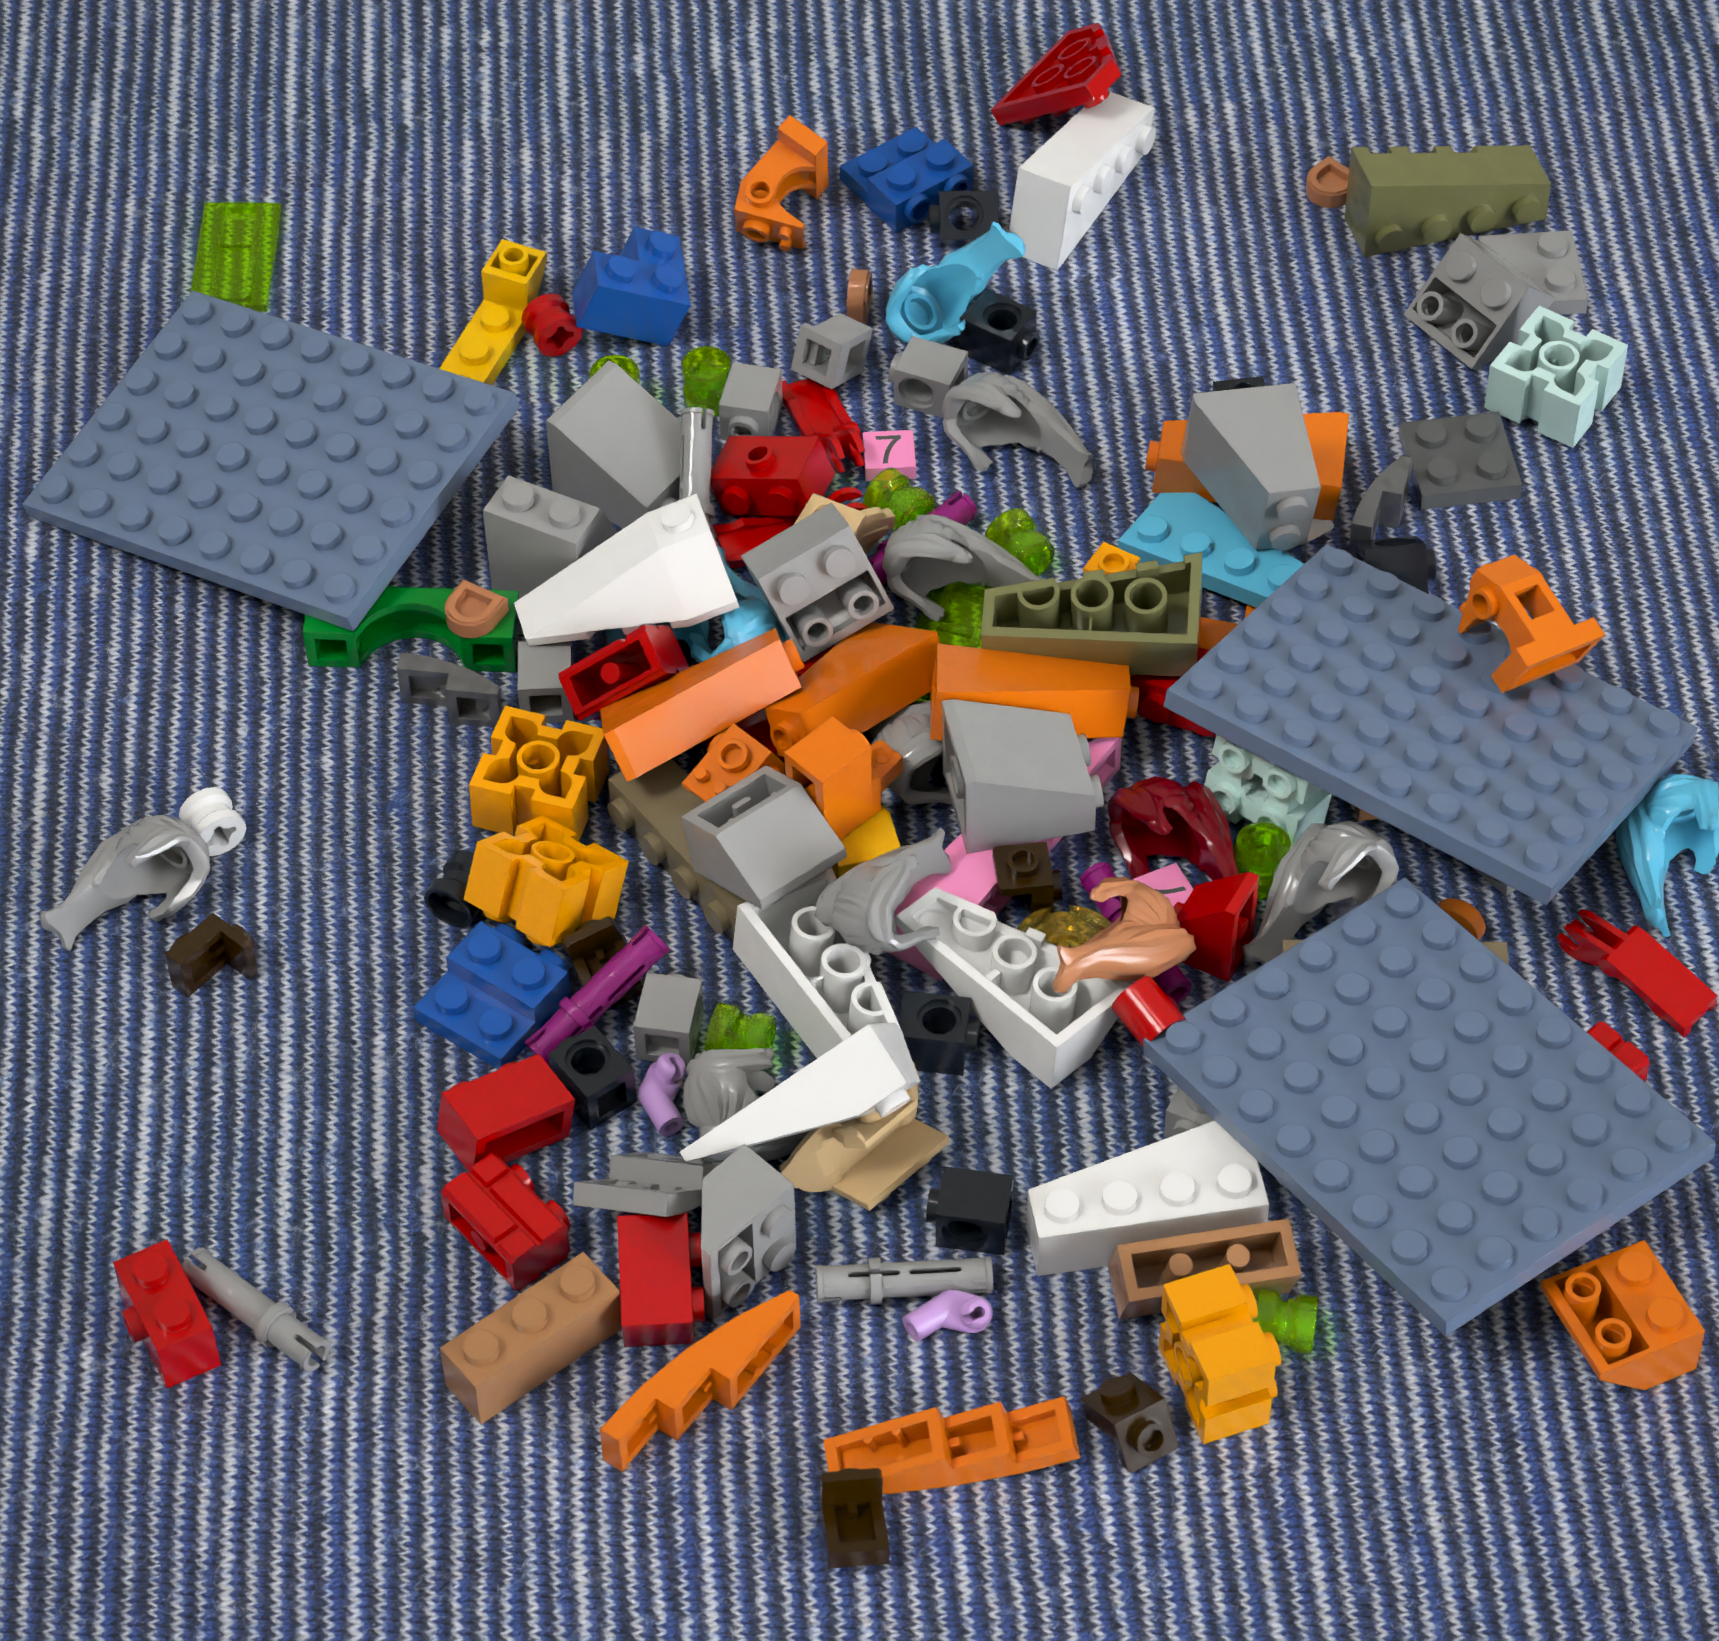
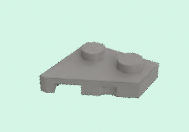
(1550, 262)

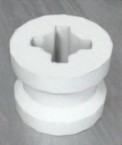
(213, 819)

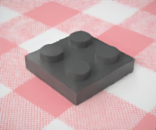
(1460, 460)

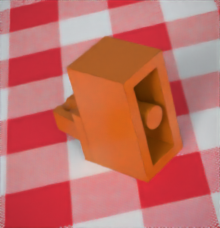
(843, 773)

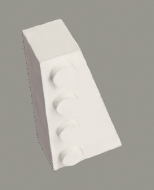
(1077, 175)
(809, 968)
(1155, 1192)

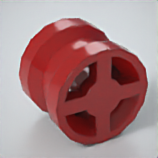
(551, 325)

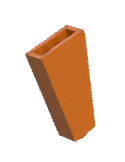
(1327, 440)
(857, 682)
(1090, 691)
(699, 702)

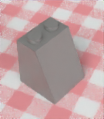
(615, 447)
(1255, 461)
(537, 534)
(1016, 774)

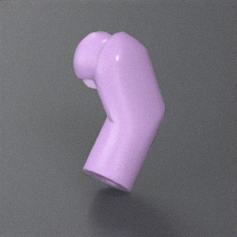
(660, 1089)
(951, 1311)

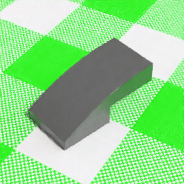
(1382, 502)
(436, 682)

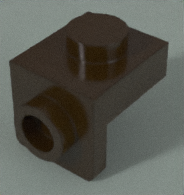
(1027, 871)
(592, 947)
(206, 950)
(1133, 1418)
(853, 1518)

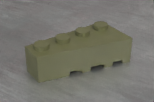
(1433, 197)
(1119, 618)

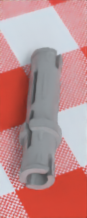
(696, 456)
(902, 1279)
(273, 1322)

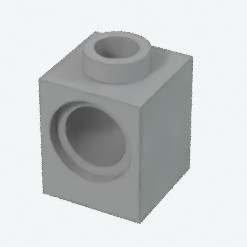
(926, 374)
(750, 401)
(668, 1016)

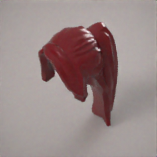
(1171, 821)

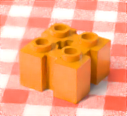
(538, 773)
(544, 880)
(1218, 1353)

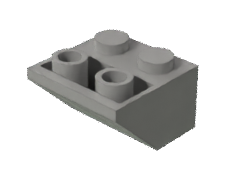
(1475, 302)
(818, 581)
(761, 838)
(744, 1228)

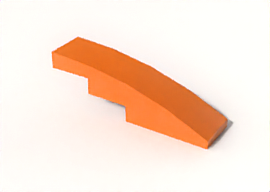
(713, 1368)
(960, 1449)

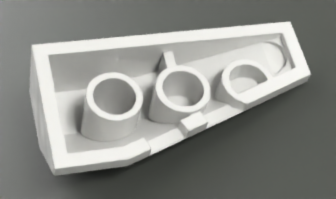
(643, 575)
(1012, 985)
(845, 1083)

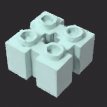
(1555, 376)
(1263, 791)

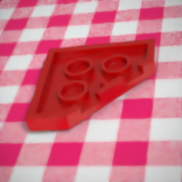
(1067, 76)

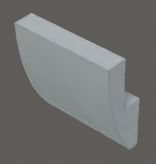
(647, 1184)

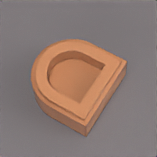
(1327, 184)
(859, 295)
(474, 610)

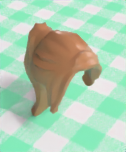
(1136, 945)

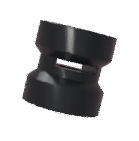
(447, 894)

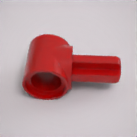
(1146, 1009)

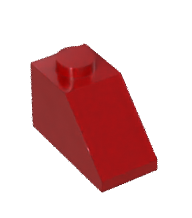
(1221, 920)

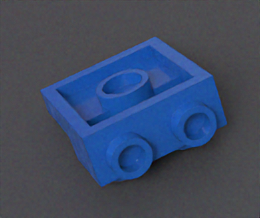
(906, 177)
(494, 994)

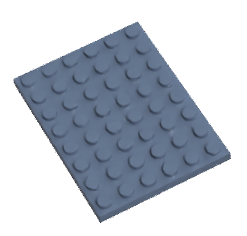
(272, 458)
(1400, 716)
(1428, 1104)

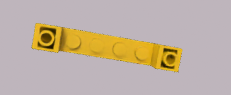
(509, 284)

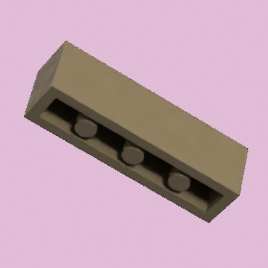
(652, 813)

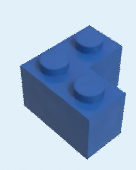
(636, 292)

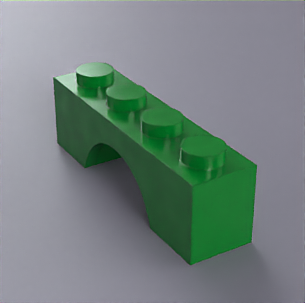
(413, 614)

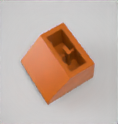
(1627, 1318)

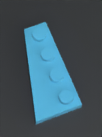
(1190, 525)

